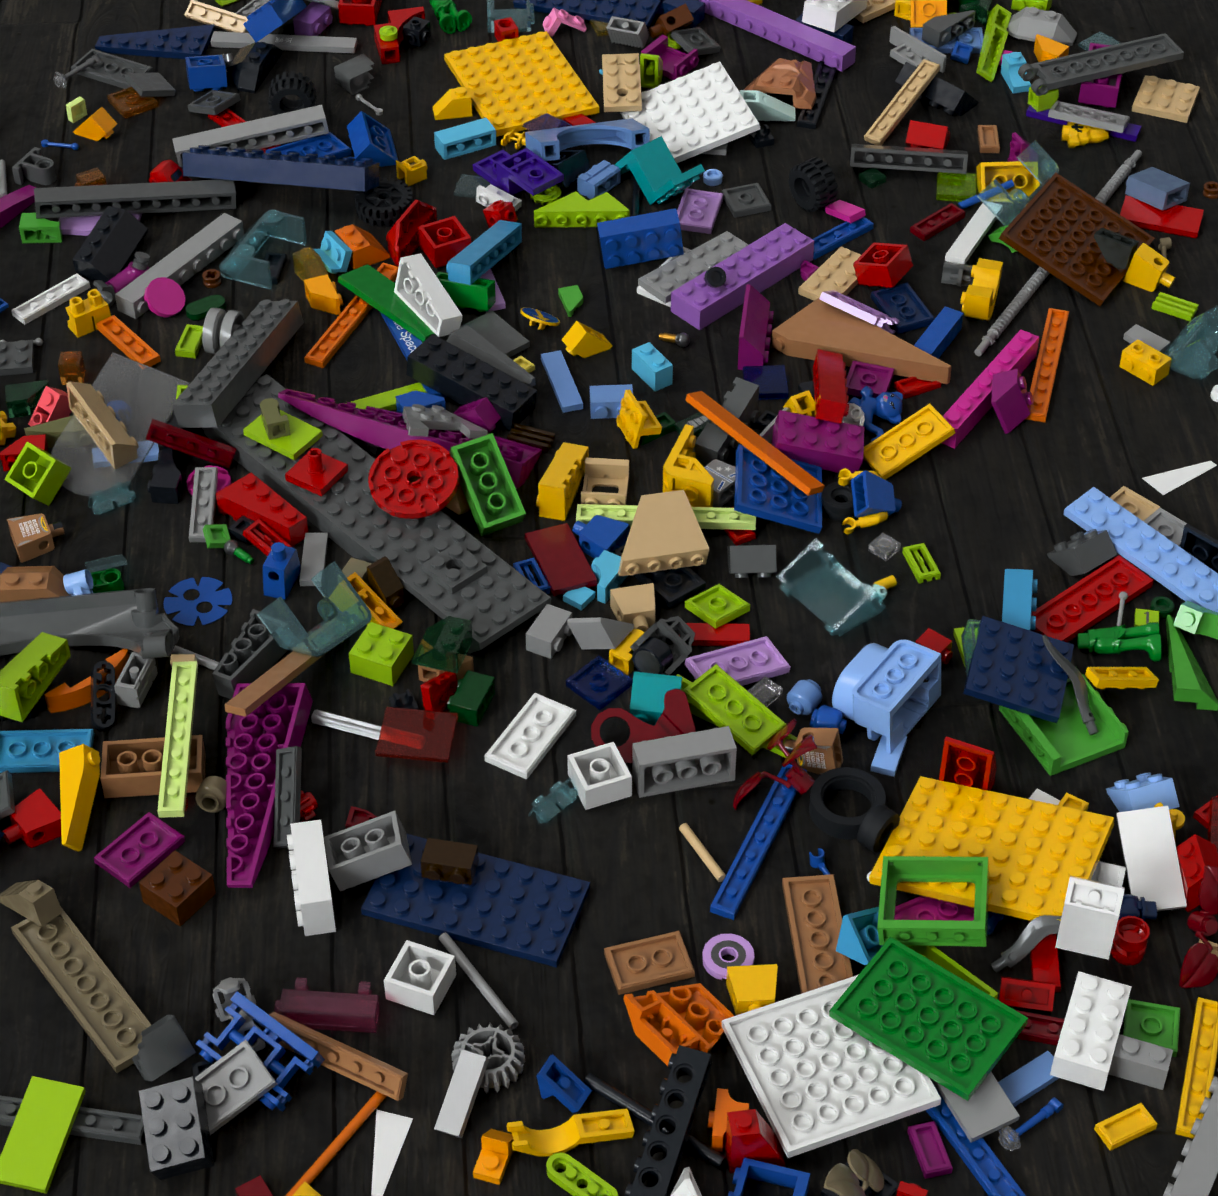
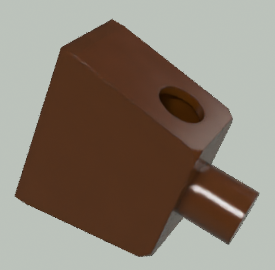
(676, 19)

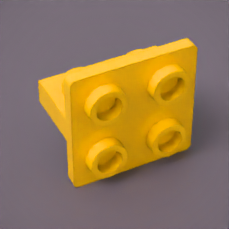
(636, 419)

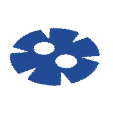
(208, 593)

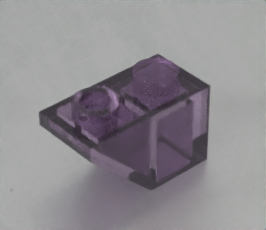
(544, 122)

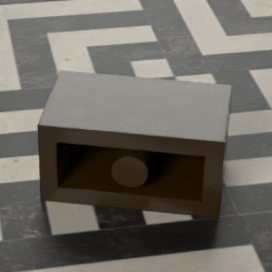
(449, 861)

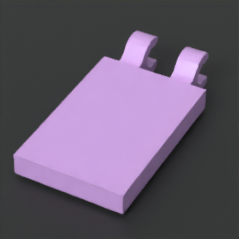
(859, 310)

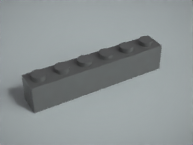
(908, 158)

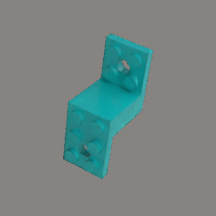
(657, 171)

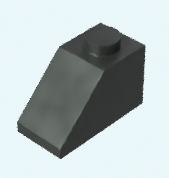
(1116, 248)

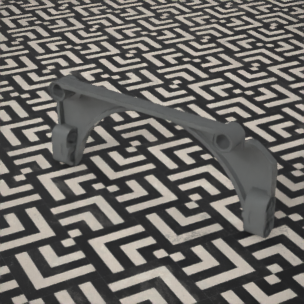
(96, 619)

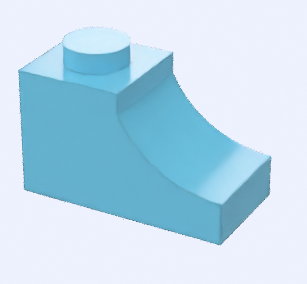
(1009, 70)
(606, 571)

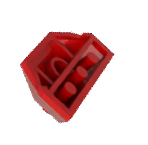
(404, 234)

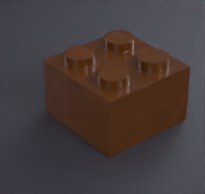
(177, 888)

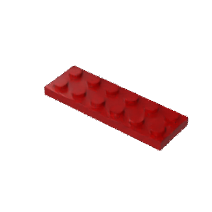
(1090, 600)

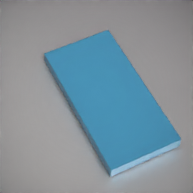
(39, 749)

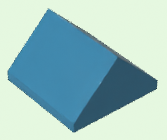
(859, 935)

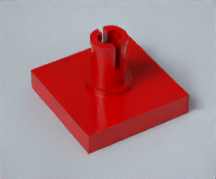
(316, 472)

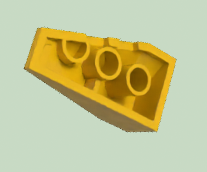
(77, 791)

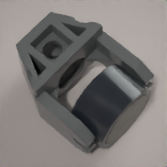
(657, 656)

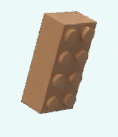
(136, 766)

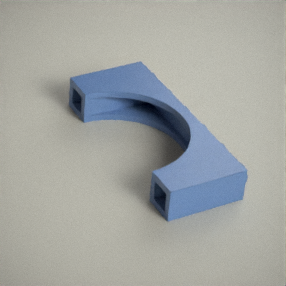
(550, 142)

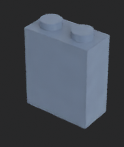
(1157, 188)

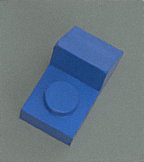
(562, 1083)

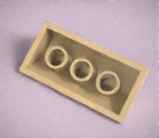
(101, 424)

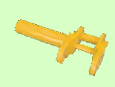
(509, 136)

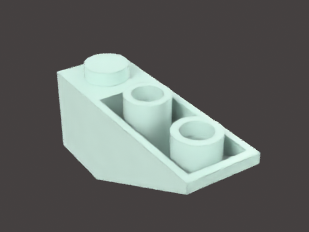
(767, 107)

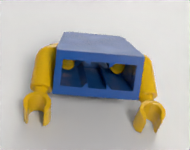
(871, 498)

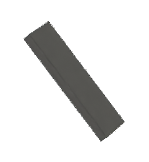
(287, 793)

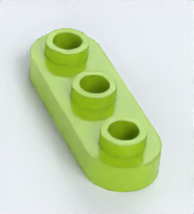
(575, 1175)

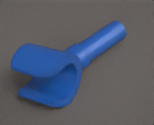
(819, 861)

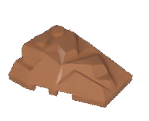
(789, 79)

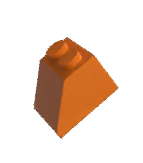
(363, 245)

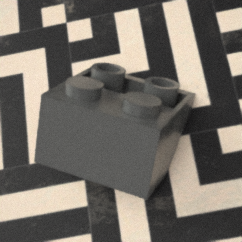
(1083, 552)

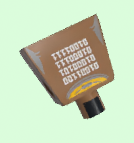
(33, 535)
(828, 751)

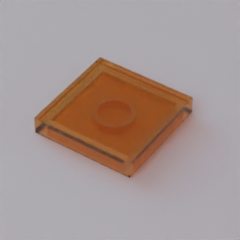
(130, 103)

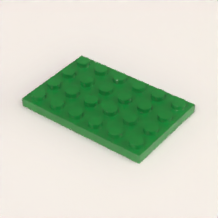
(928, 1018)

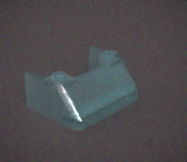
(1009, 205)
(239, 262)
(1195, 346)
(340, 609)

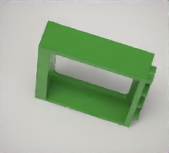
(933, 869)

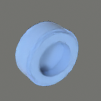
(712, 177)

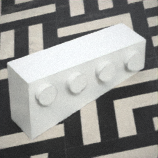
(426, 295)

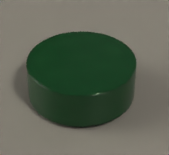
(1163, 605)

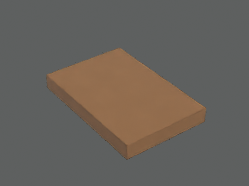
(649, 962)

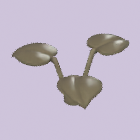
(845, 1180)

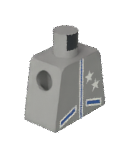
(723, 481)

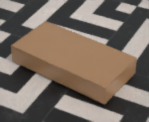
(988, 139)

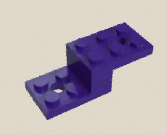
(518, 172)

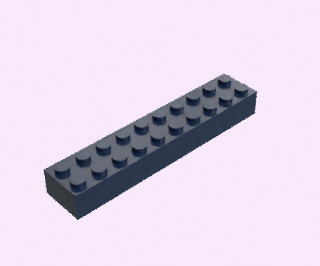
(280, 168)

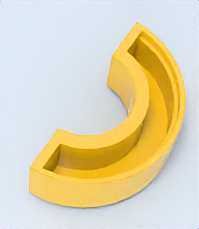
(982, 294)

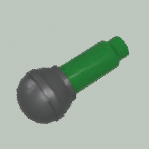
(232, 548)

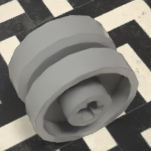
(219, 327)

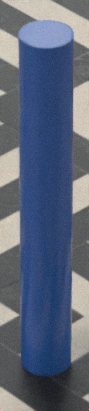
(974, 199)

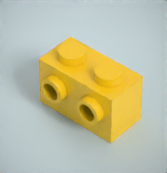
(1145, 362)

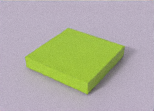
(717, 606)

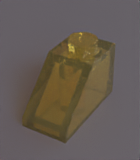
(308, 264)

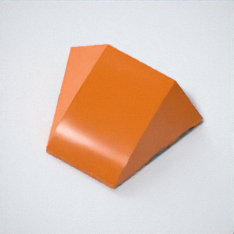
(677, 1017)

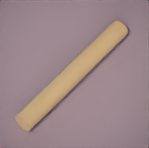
(702, 852)

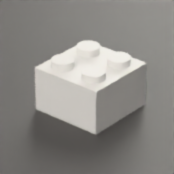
(599, 775)
(420, 977)

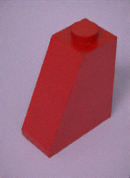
(751, 1138)

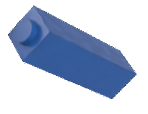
(941, 332)

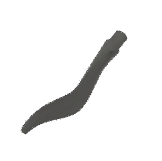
(1079, 686)
(1029, 938)

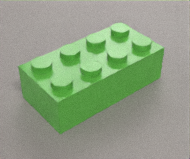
(487, 484)

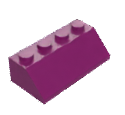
(754, 329)

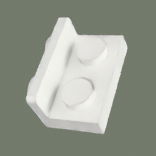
(490, 194)

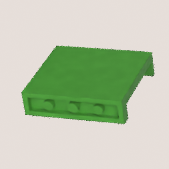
(1068, 741)

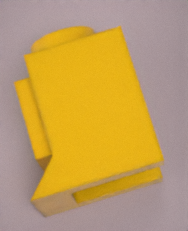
(412, 169)

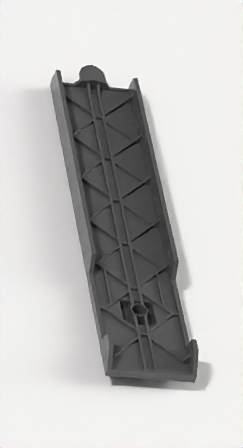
(429, 554)

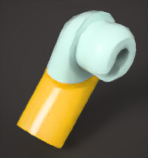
(882, 585)

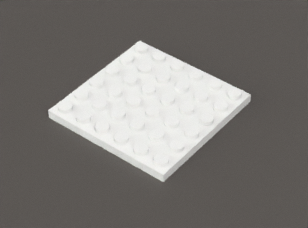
(696, 112)
(820, 1075)

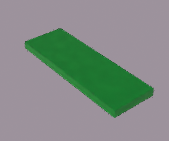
(380, 294)

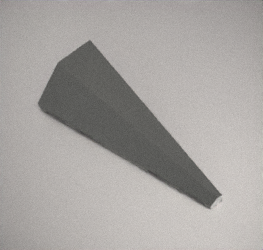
(478, 346)

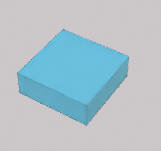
(579, 597)

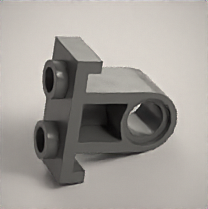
(34, 168)

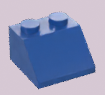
(206, 72)

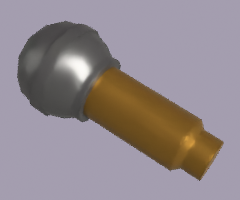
(680, 339)

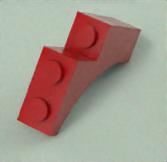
(389, 50)

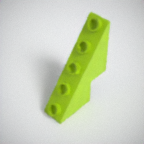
(578, 212)

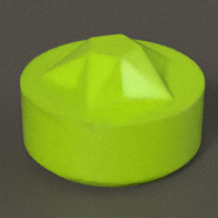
(388, 33)

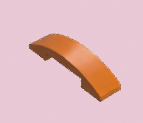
(66, 698)

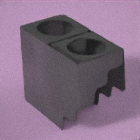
(354, 74)
(162, 1048)

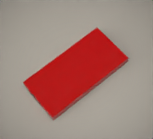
(1174, 220)

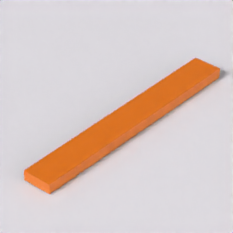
(344, 325)
(1047, 363)
(755, 443)

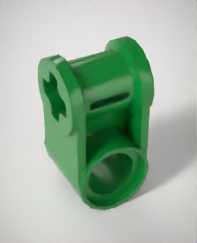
(107, 581)

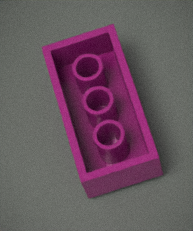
(1102, 90)
(819, 441)

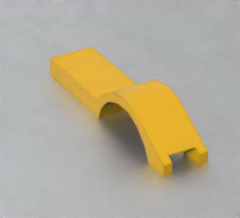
(577, 1130)

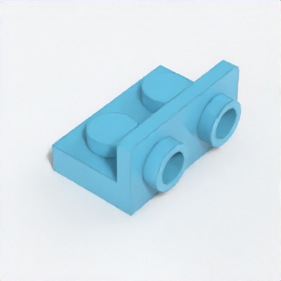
(334, 253)

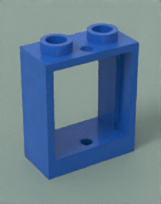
(772, 1174)

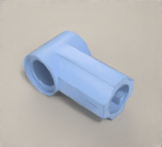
(78, 582)

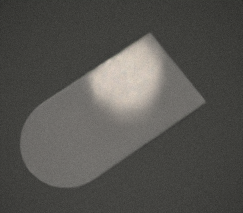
(136, 397)

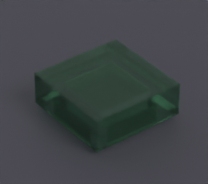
(872, 177)

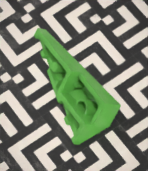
(1187, 677)

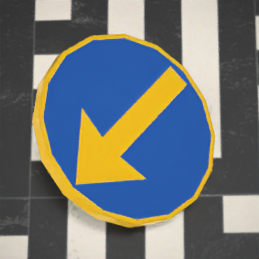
(540, 317)

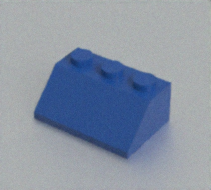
(371, 140)

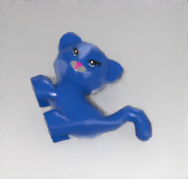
(885, 405)

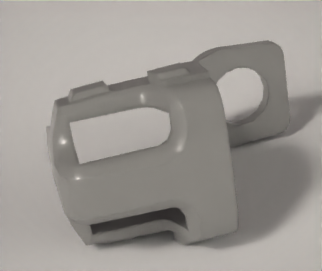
(228, 988)

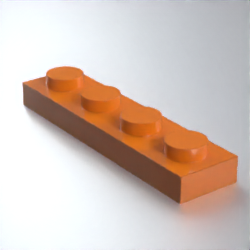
(128, 341)

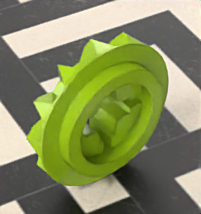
(552, 194)

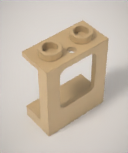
(606, 474)

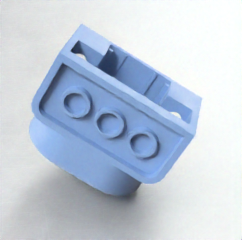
(887, 690)

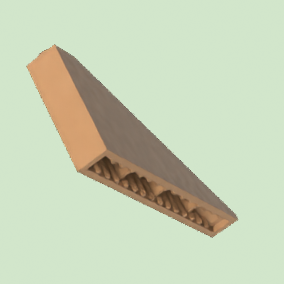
(857, 340)

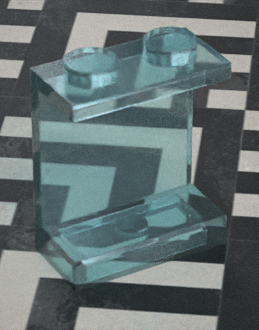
(522, 17)

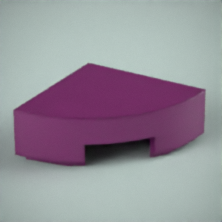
(807, 269)

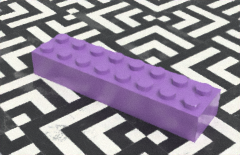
(757, 264)

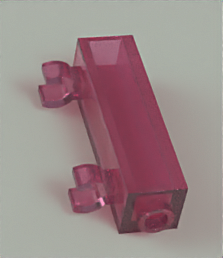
(330, 1009)

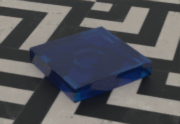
(771, 380)
(599, 682)

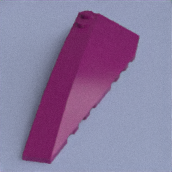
(252, 772)

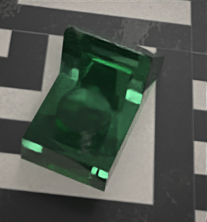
(981, 9)

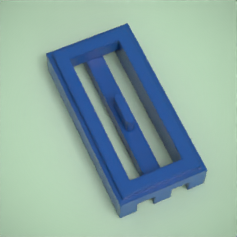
(524, 564)

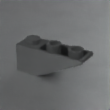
(947, 27)

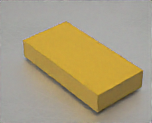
(1125, 1126)

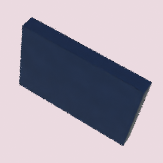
(903, 304)

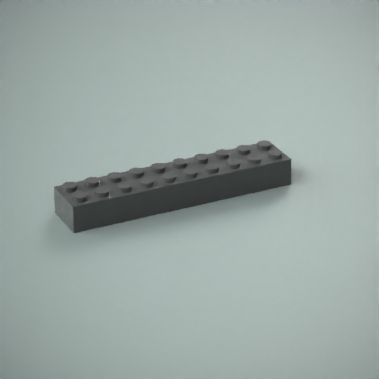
(237, 364)

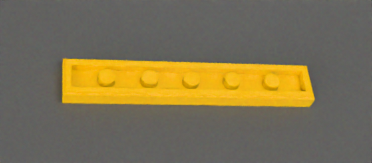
(1199, 1065)

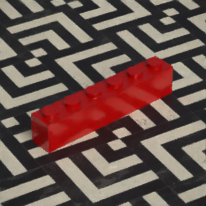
(830, 386)

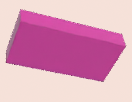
(845, 211)

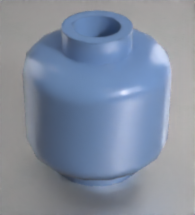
(804, 697)

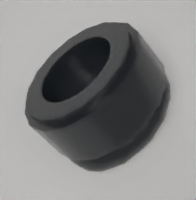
(715, 277)

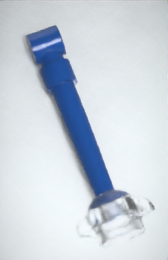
(1010, 1138)

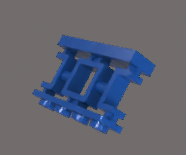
(272, 1035)

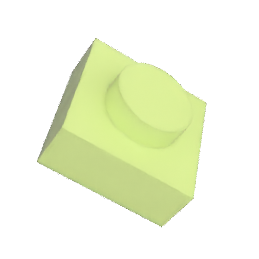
(76, 109)

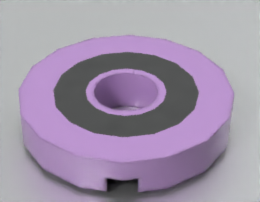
(723, 945)

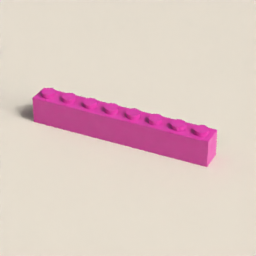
(977, 398)

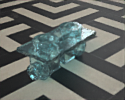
(102, 500)
(545, 806)

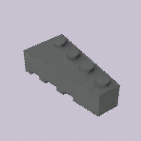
(742, 403)

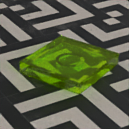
(955, 186)

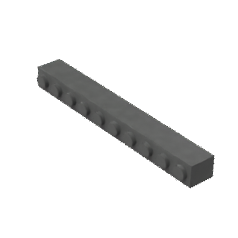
(135, 198)

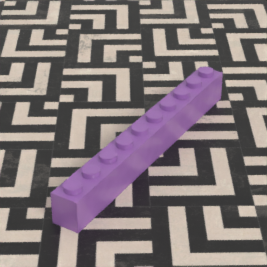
(783, 31)

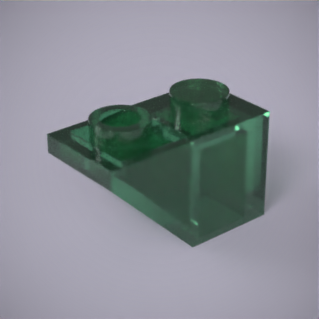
(24, 397)

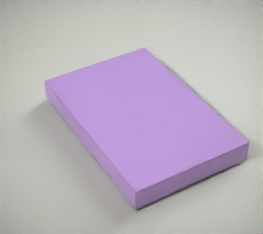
(699, 210)

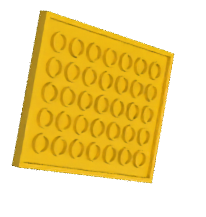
(520, 81)
(1027, 844)

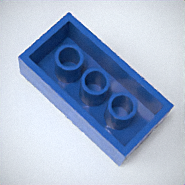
(272, 16)
(640, 238)

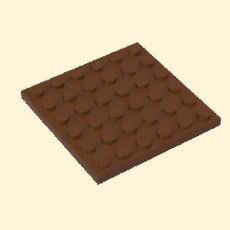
(1059, 237)

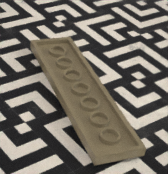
(85, 987)

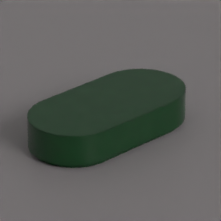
(198, 309)

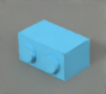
(652, 366)

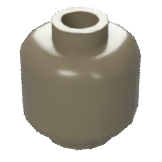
(212, 794)

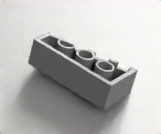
(249, 657)

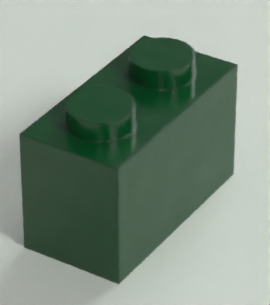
(472, 697)

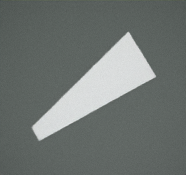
(389, 1139)

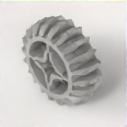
(500, 1067)

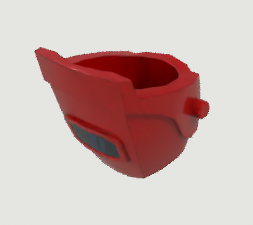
(167, 172)

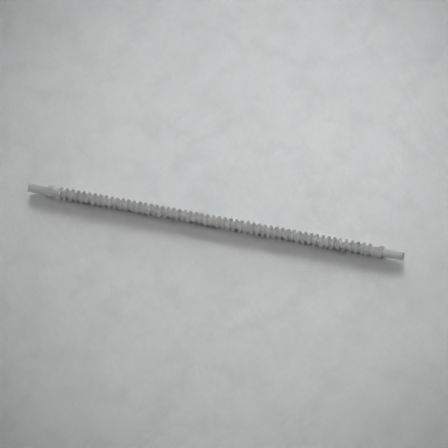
(1040, 274)

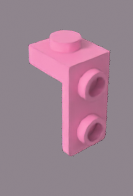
(560, 16)

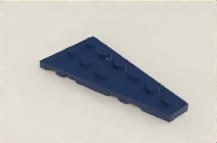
(160, 43)

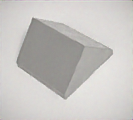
(599, 632)

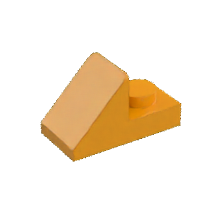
(493, 1156)

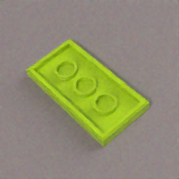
(733, 706)
(39, 1134)

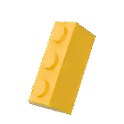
(1004, 172)

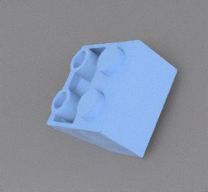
(1143, 792)

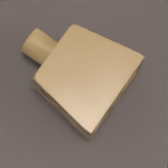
(634, 605)

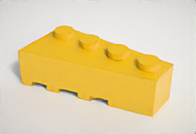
(561, 481)

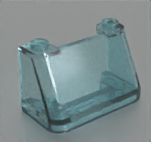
(829, 590)

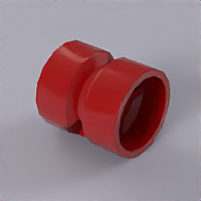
(1130, 940)

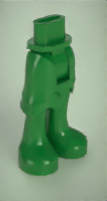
(449, 17)
(1116, 640)

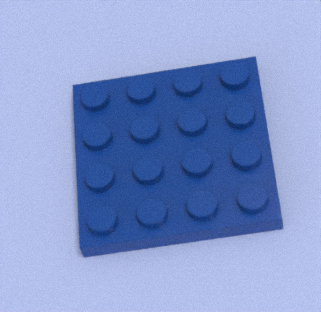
(770, 496)

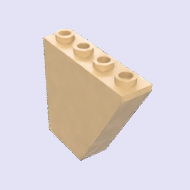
(663, 536)

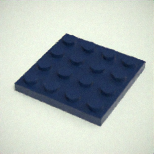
(1017, 670)

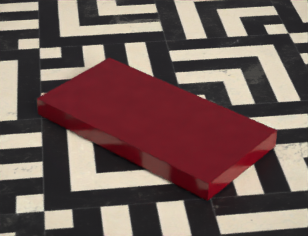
(560, 559)

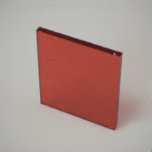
(416, 734)

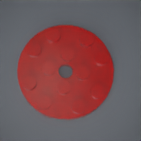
(422, 498)

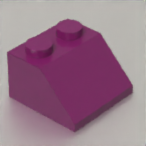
(1010, 399)

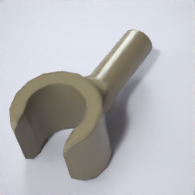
(1165, 243)

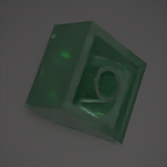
(445, 644)

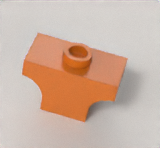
(718, 1118)

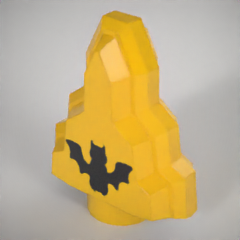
(1081, 134)

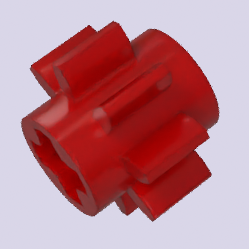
(307, 805)

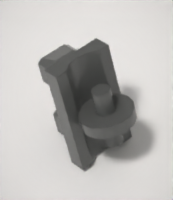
(957, 274)

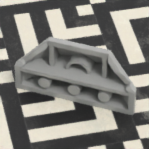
(1033, 21)

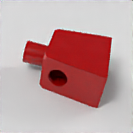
(34, 821)

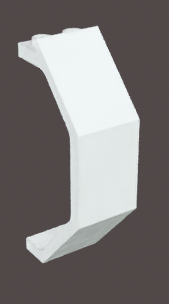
(1092, 911)

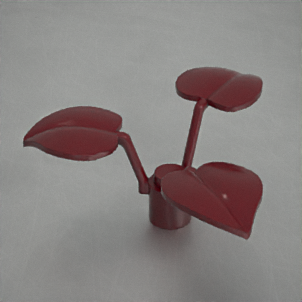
(796, 775)
(1200, 964)

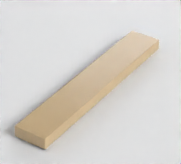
(902, 102)

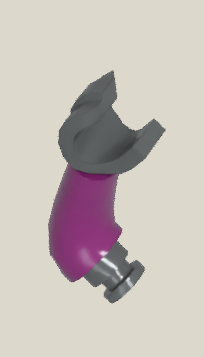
(123, 278)

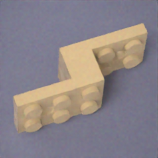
(621, 82)

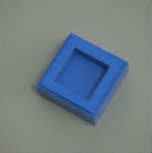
(961, 52)

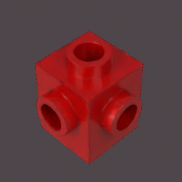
(500, 211)

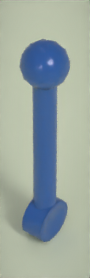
(45, 143)

